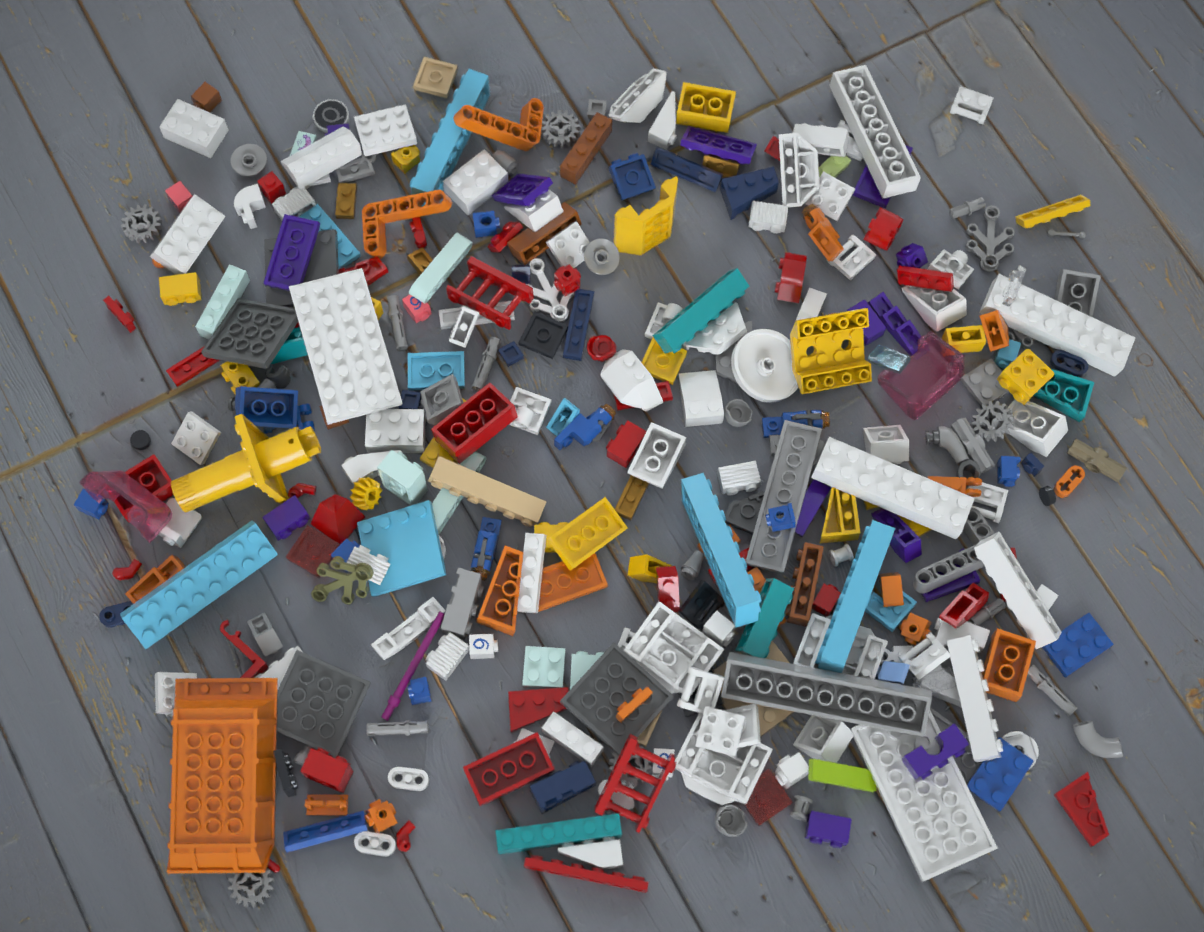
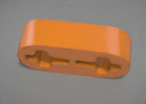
(1066, 479)

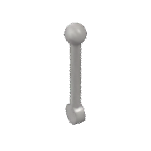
(1051, 233)

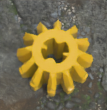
(366, 493)

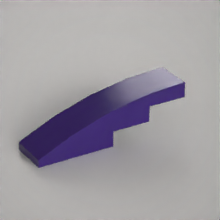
(896, 324)

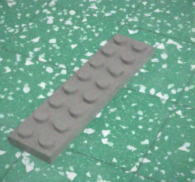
(785, 485)

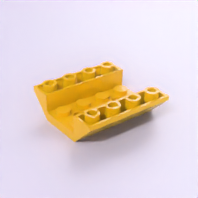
(642, 232)
(829, 363)

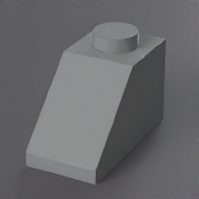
(265, 634)

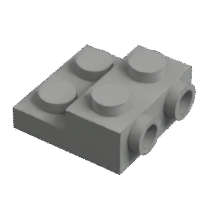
(441, 399)

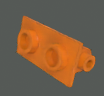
(326, 804)

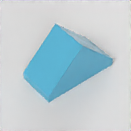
(563, 417)

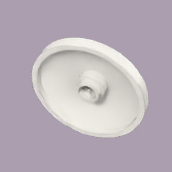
(764, 365)

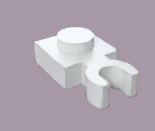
(896, 651)

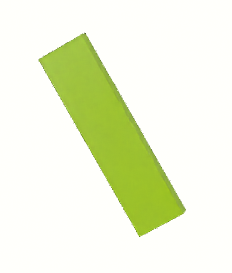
(841, 775)

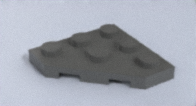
(744, 513)

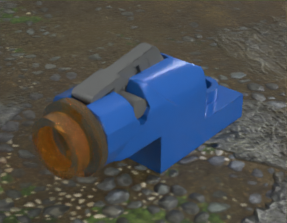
(813, 418)
(586, 429)
(486, 546)

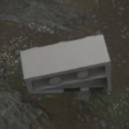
(463, 604)

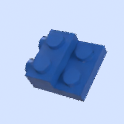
(631, 176)

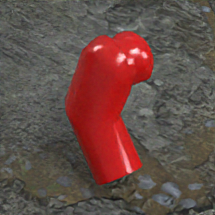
(301, 489)
(127, 572)
(402, 836)

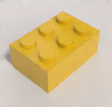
(705, 107)

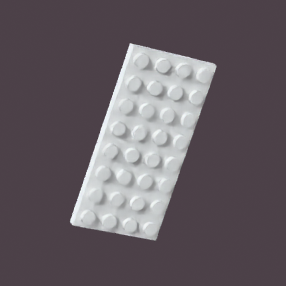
(345, 346)
(931, 814)

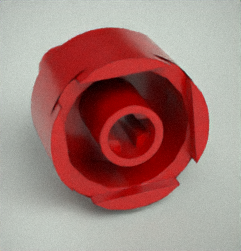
(883, 229)

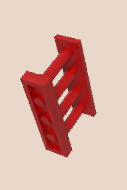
(491, 277)
(621, 767)

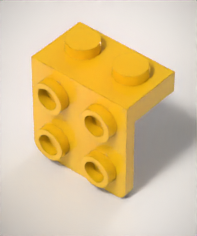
(1025, 376)

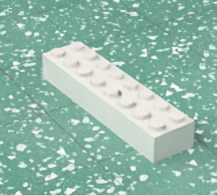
(874, 131)
(1061, 326)
(893, 488)

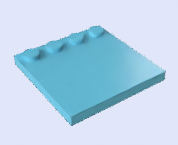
(410, 543)

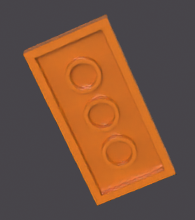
(563, 585)

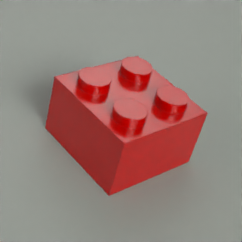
(327, 770)

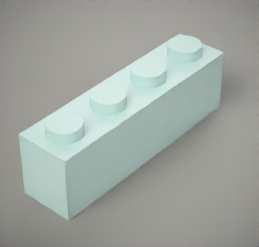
(227, 292)

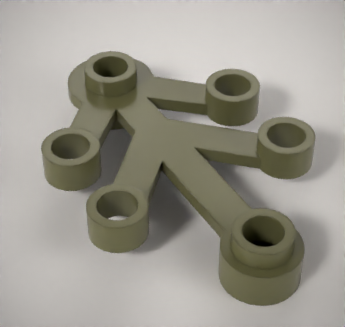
(360, 572)

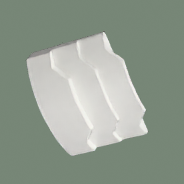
(670, 645)
(863, 656)
(720, 775)

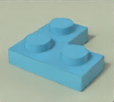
(889, 616)

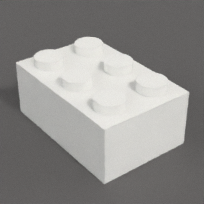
(194, 128)
(475, 182)
(395, 430)

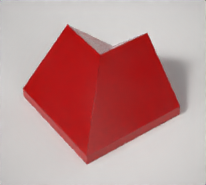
(336, 518)

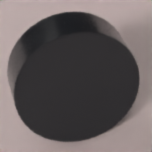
(140, 440)
(1047, 495)

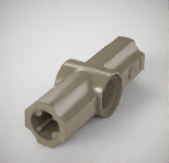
(1096, 460)

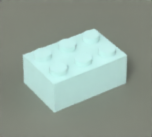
(402, 477)

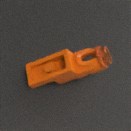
(822, 232)

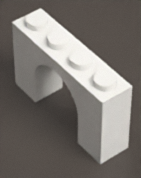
(947, 632)

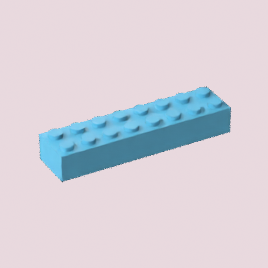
(450, 139)
(720, 550)
(198, 584)
(854, 597)

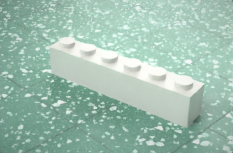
(1017, 590)
(974, 699)

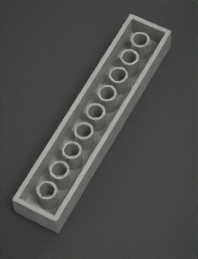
(827, 694)

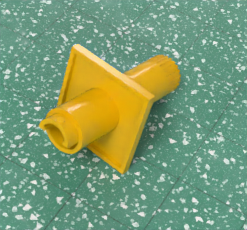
(256, 464)

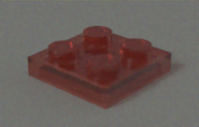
(312, 550)
(767, 798)

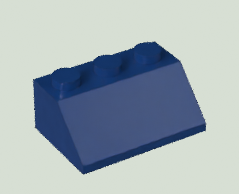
(267, 406)

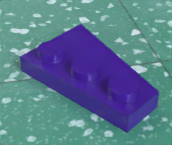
(953, 586)

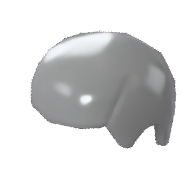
(737, 413)
(730, 820)

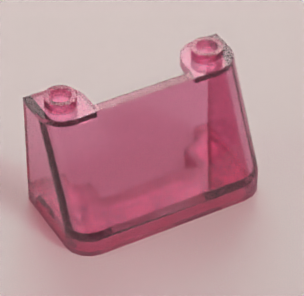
(926, 378)
(147, 514)

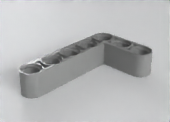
(962, 558)

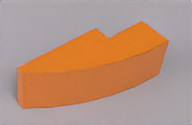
(155, 578)

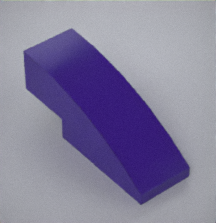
(812, 502)

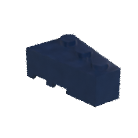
(744, 188)
(562, 786)

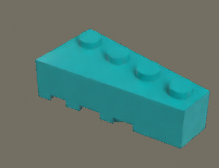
(1067, 394)

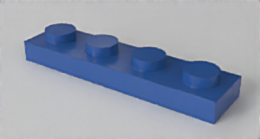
(324, 831)

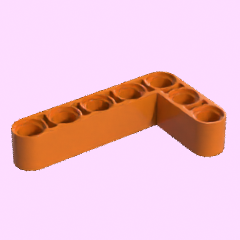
(521, 136)
(397, 213)

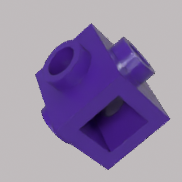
(912, 256)

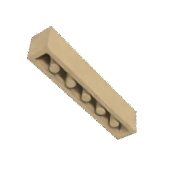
(486, 491)

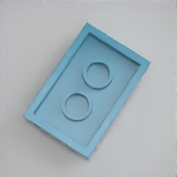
(431, 367)

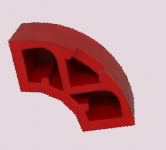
(791, 278)

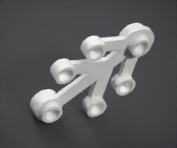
(548, 294)

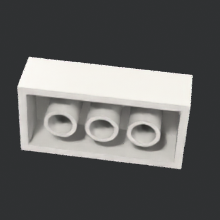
(187, 236)

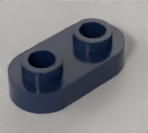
(1068, 363)
(116, 619)

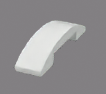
(409, 630)

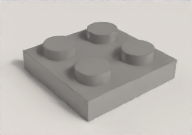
(983, 384)

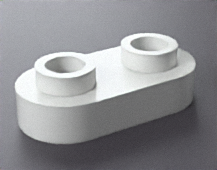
(409, 776)
(375, 844)

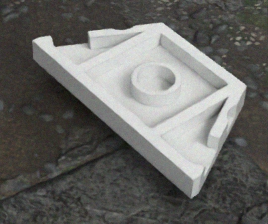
(720, 332)

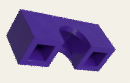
(921, 763)

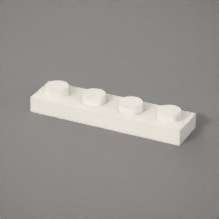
(531, 572)

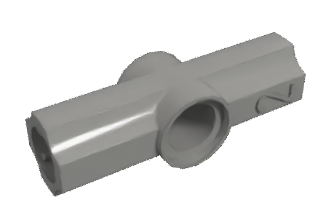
(973, 444)

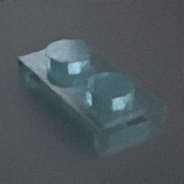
(889, 358)

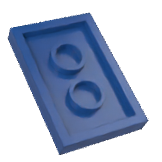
(1078, 645)
(999, 777)

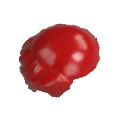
(601, 348)

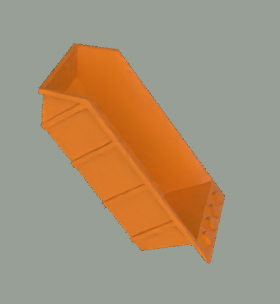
(223, 775)

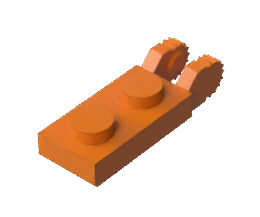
(960, 484)

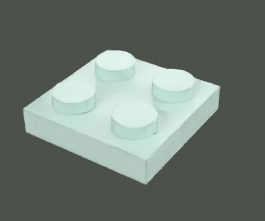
(543, 667)

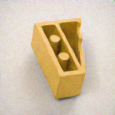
(841, 518)

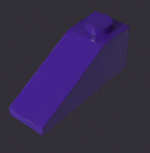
(904, 540)

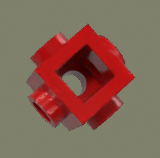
(567, 279)

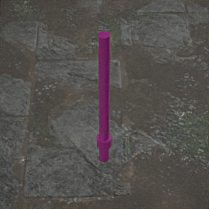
(394, 700)

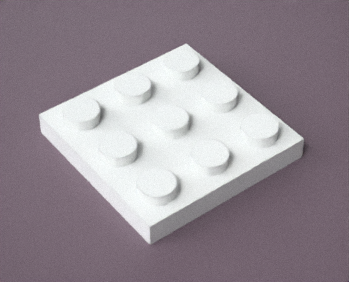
(385, 130)

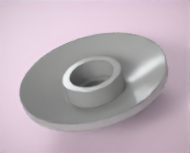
(245, 154)
(609, 255)

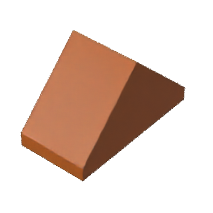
(995, 330)
(891, 589)

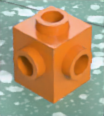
(913, 622)
(387, 819)

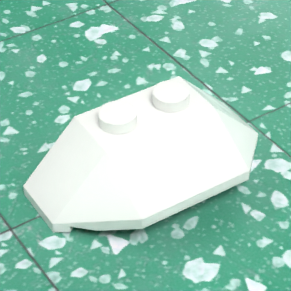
(640, 98)
(798, 169)
(631, 381)

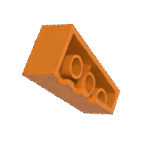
(501, 600)

